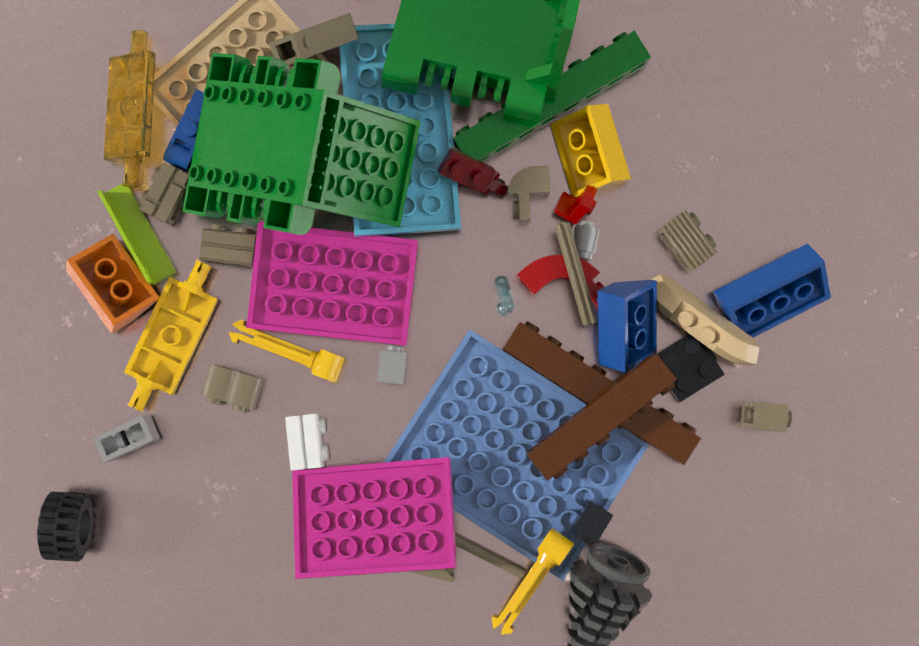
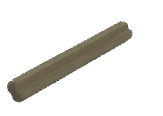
(576, 273)

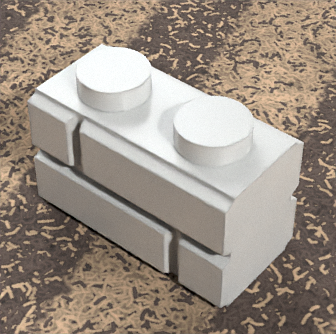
(305, 441)

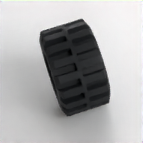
(65, 526)

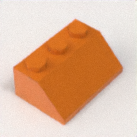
(111, 283)

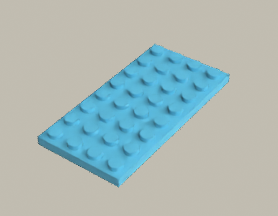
(430, 197)

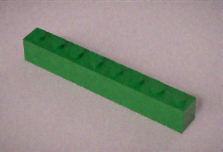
(576, 85)

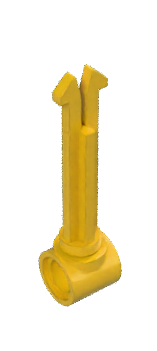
(323, 363)
(551, 553)

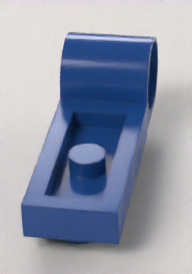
(182, 144)

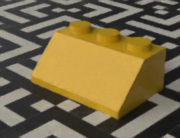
(590, 149)

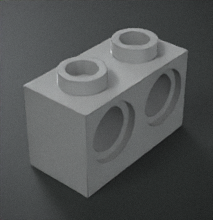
(126, 438)

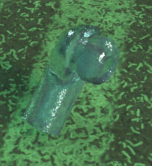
(505, 295)

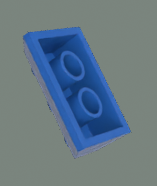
(627, 323)

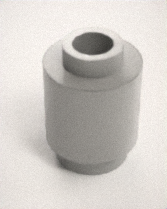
(586, 239)

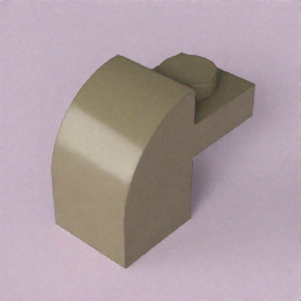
(528, 183)

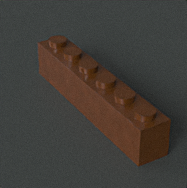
(601, 416)

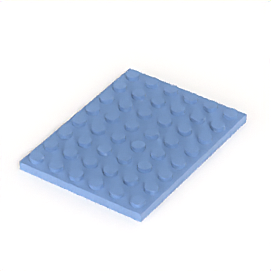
(486, 419)

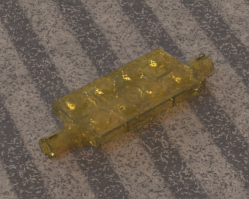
(130, 108)

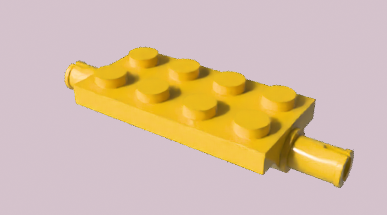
(171, 336)

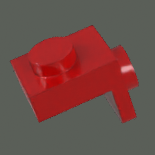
(575, 208)

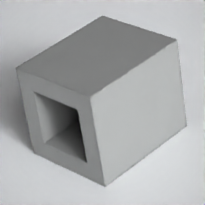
(392, 365)

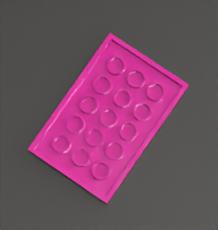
(332, 285)
(374, 518)

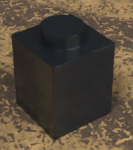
(591, 522)

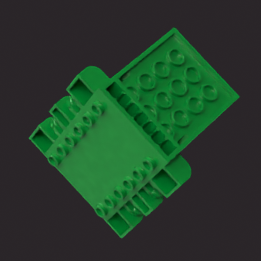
(484, 43)
(288, 144)

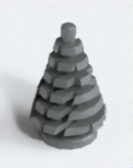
(605, 594)

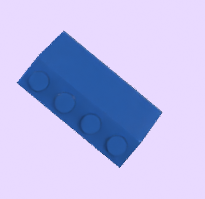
(775, 291)

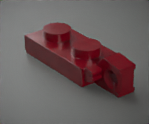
(471, 173)

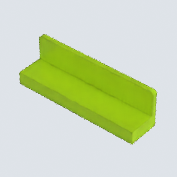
(138, 234)

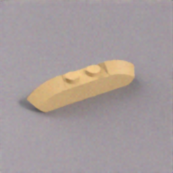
(705, 323)

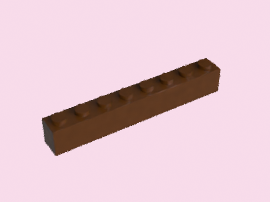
(587, 383)

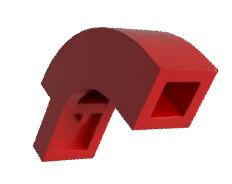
(553, 268)

